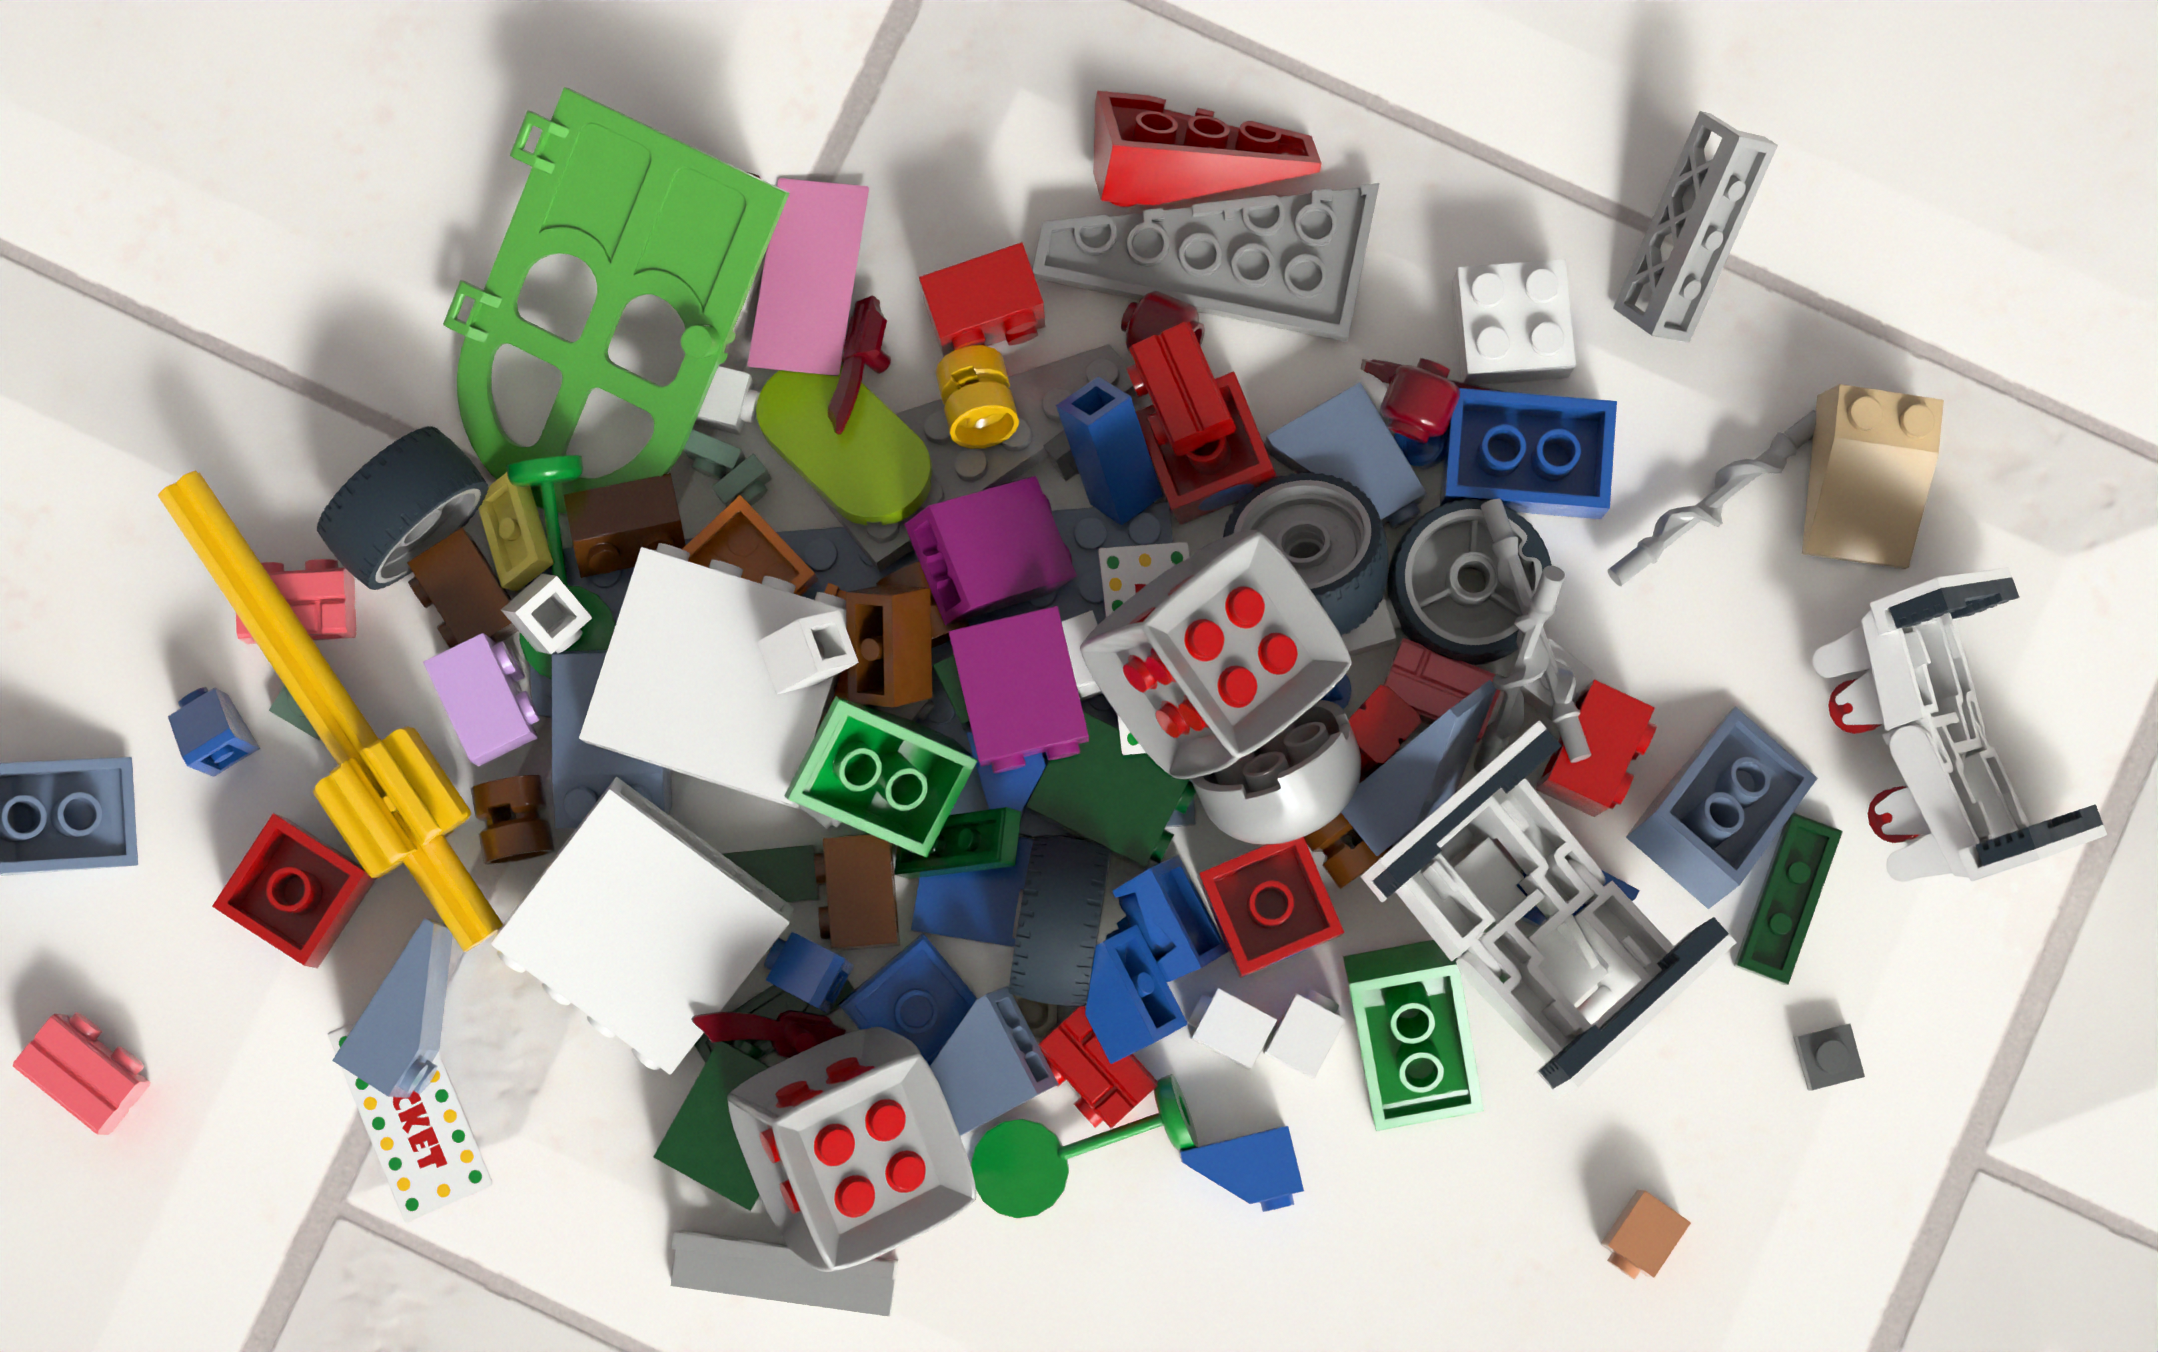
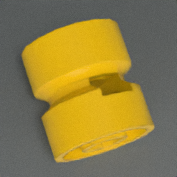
(977, 397)

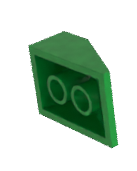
(882, 775)
(1413, 1034)

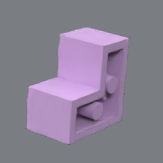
(484, 697)

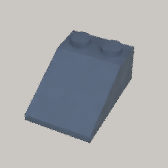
(583, 770)
(1419, 775)
(1722, 809)
(67, 815)
(403, 1022)

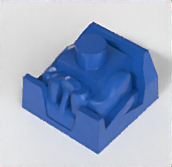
(1170, 919)

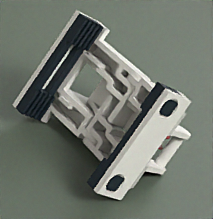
(1937, 736)
(1540, 975)

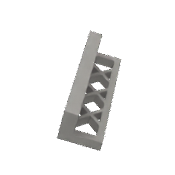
(1700, 235)
(777, 1274)

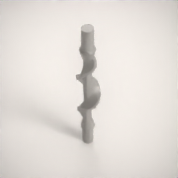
(1727, 483)
(1529, 666)
(1558, 676)

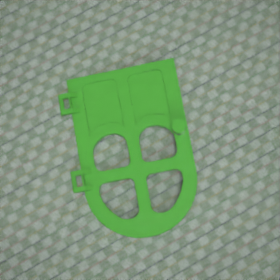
(645, 223)

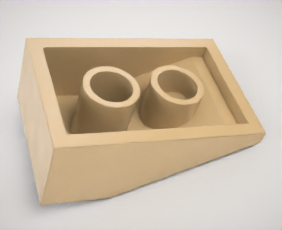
(1870, 474)

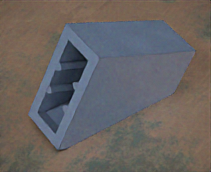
(1354, 444)
(991, 1063)

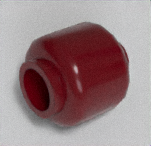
(1155, 314)
(1420, 400)

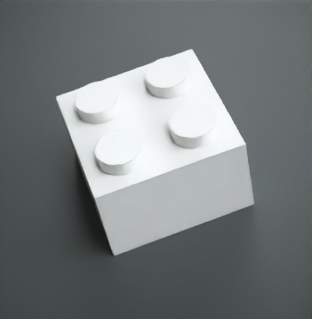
(1513, 322)

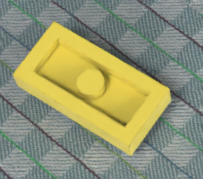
(514, 534)

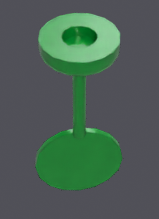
(546, 473)
(1025, 1167)

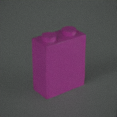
(990, 549)
(1019, 689)

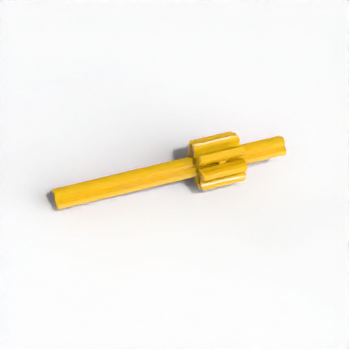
(384, 793)

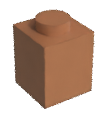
(1644, 1235)

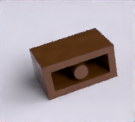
(619, 519)
(462, 589)
(892, 645)
(859, 893)

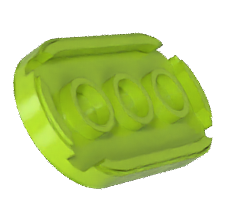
(865, 473)

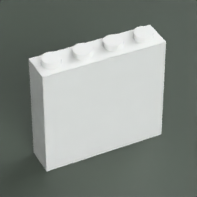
(691, 682)
(641, 926)

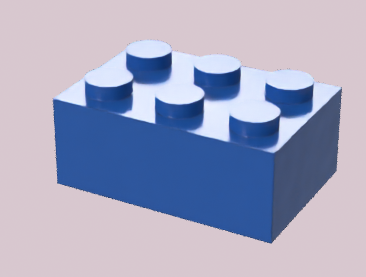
(1531, 452)

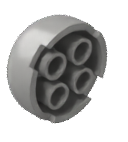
(1289, 783)

